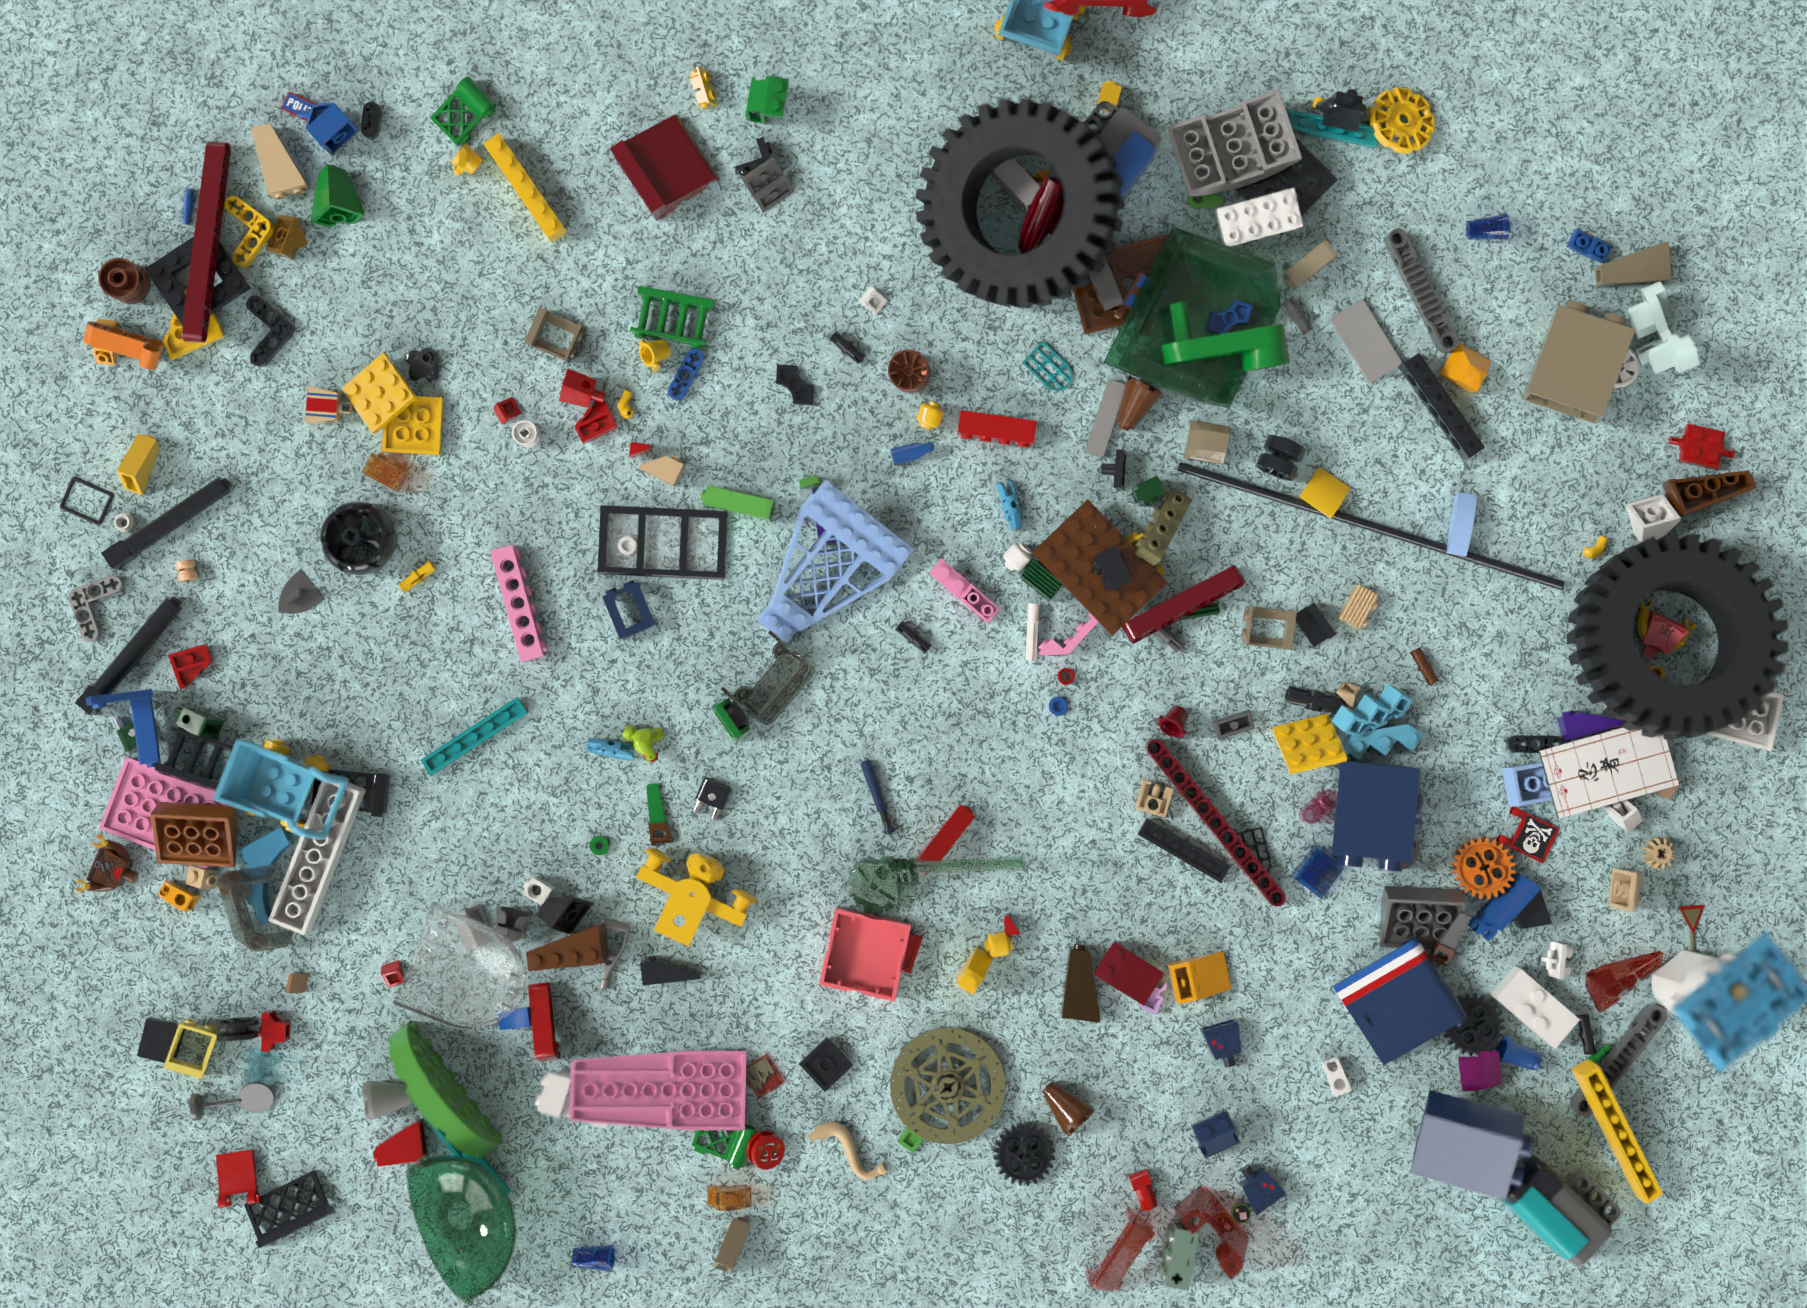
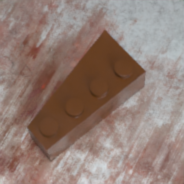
(1702, 492)
(578, 949)

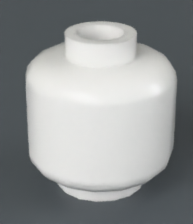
(1017, 557)

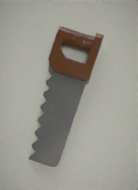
(1450, 940)

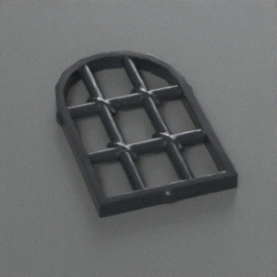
(1255, 845)

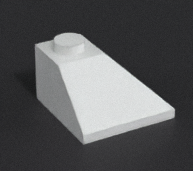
(1652, 517)

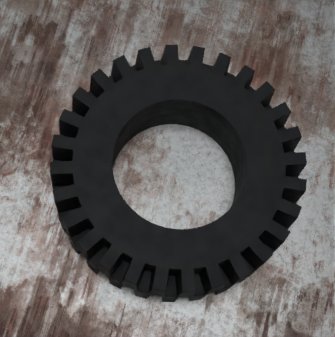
(963, 167)
(1730, 598)

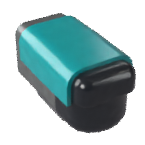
(1561, 1211)

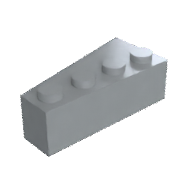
(1017, 182)

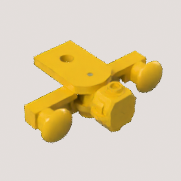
(691, 896)

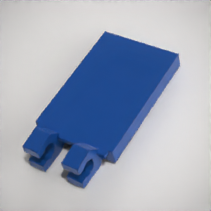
(1503, 909)

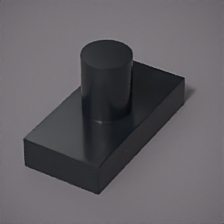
(1116, 469)

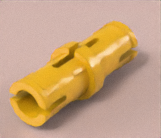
(417, 576)

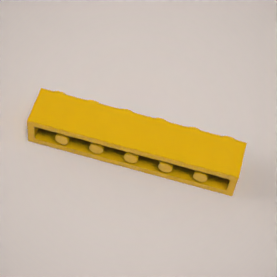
(525, 187)

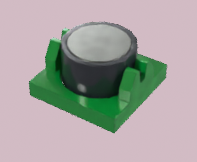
(732, 718)

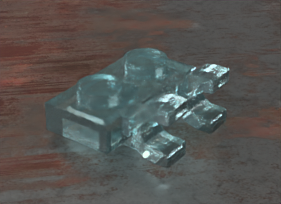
(255, 1067)

